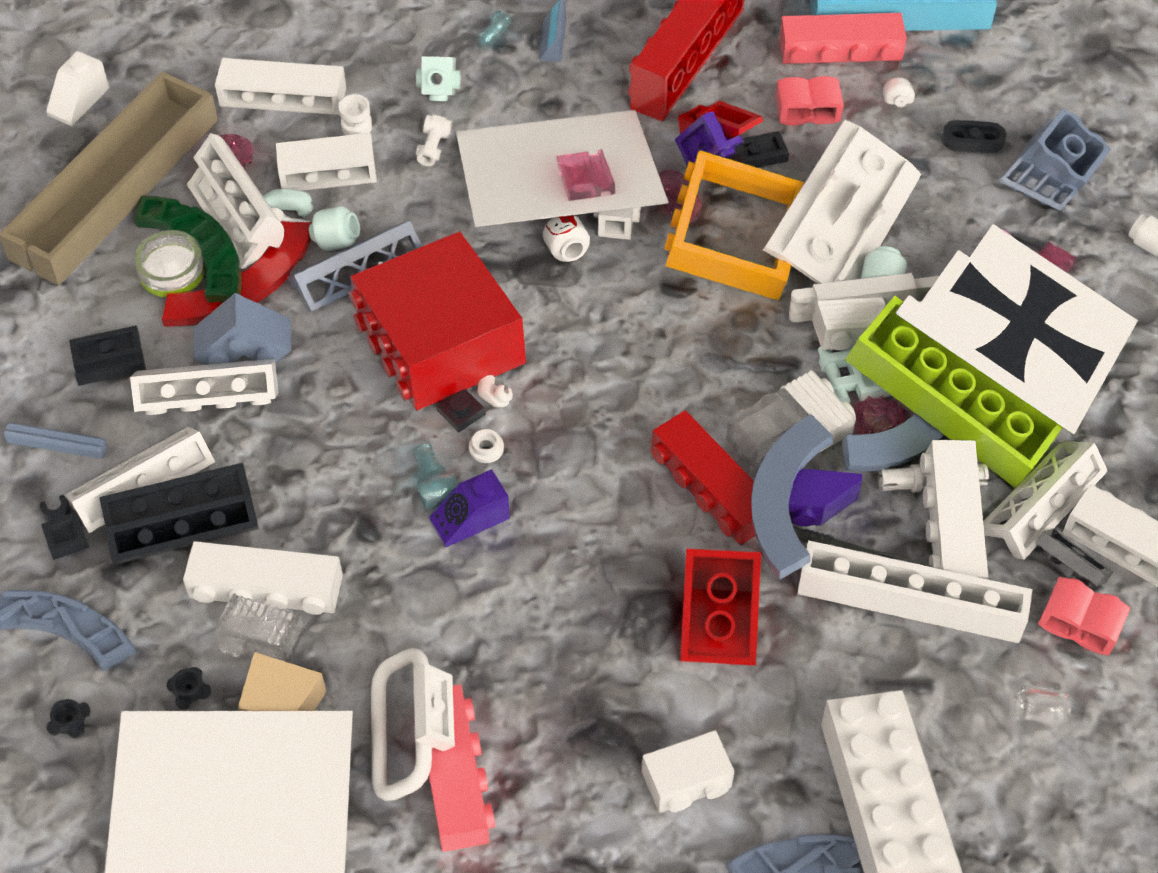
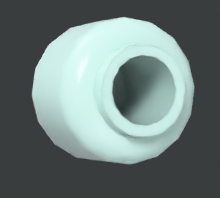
(334, 228)
(883, 262)

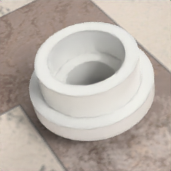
(486, 438)

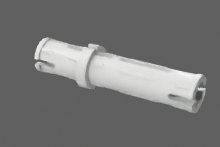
(913, 480)

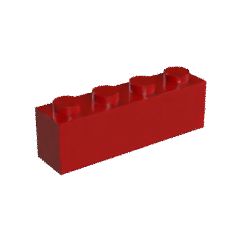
(707, 473)

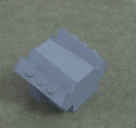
(1056, 160)

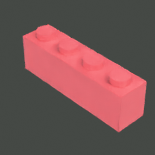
(842, 38)
(458, 784)

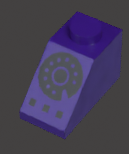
(471, 509)

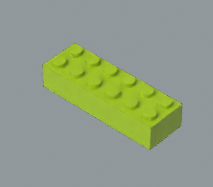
(953, 395)

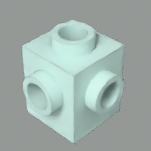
(450, 77)

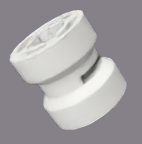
(355, 115)

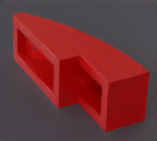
(732, 118)

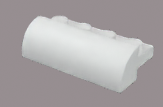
(234, 201)

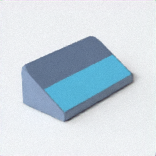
(553, 33)

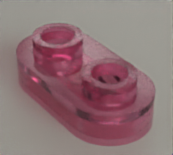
(672, 182)

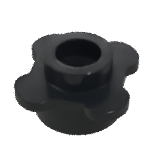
(184, 678)
(63, 709)

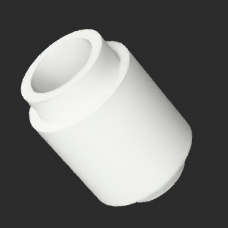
(1145, 233)

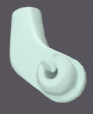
(290, 200)

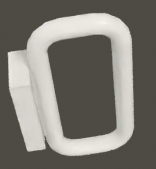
(432, 721)

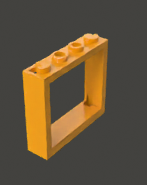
(716, 265)

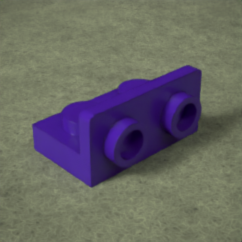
(707, 136)

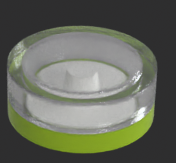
(169, 263)

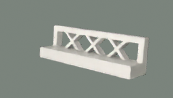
(167, 460)
(1049, 498)

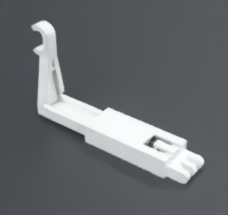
(902, 285)

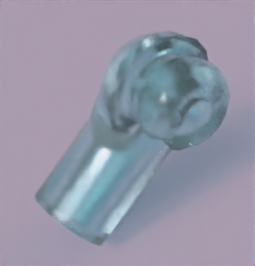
(500, 23)

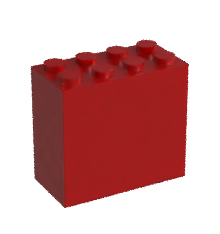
(437, 320)

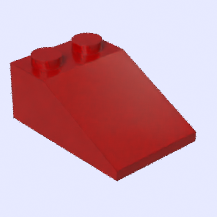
(721, 607)

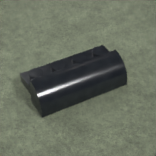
(178, 513)

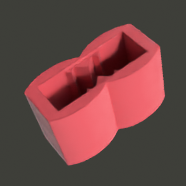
(809, 100)
(1084, 616)

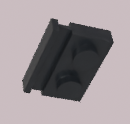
(107, 355)

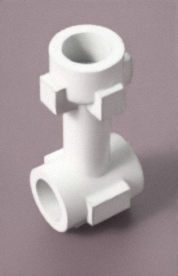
(436, 128)

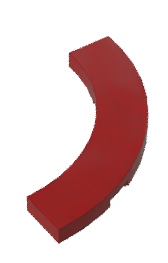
(257, 281)

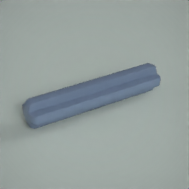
(55, 440)

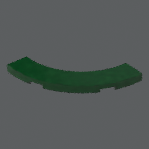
(217, 249)

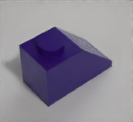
(821, 495)

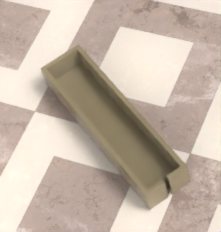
(108, 178)

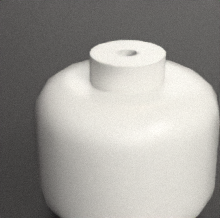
(898, 92)

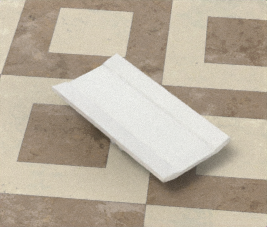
(844, 207)

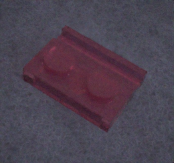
(585, 175)

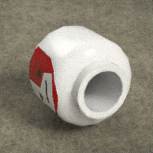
(566, 238)

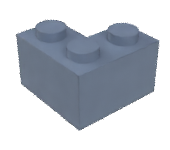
(241, 329)

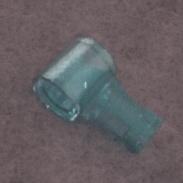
(434, 481)

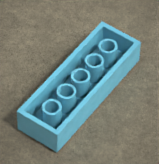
(918, 13)

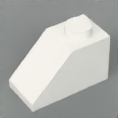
(76, 88)

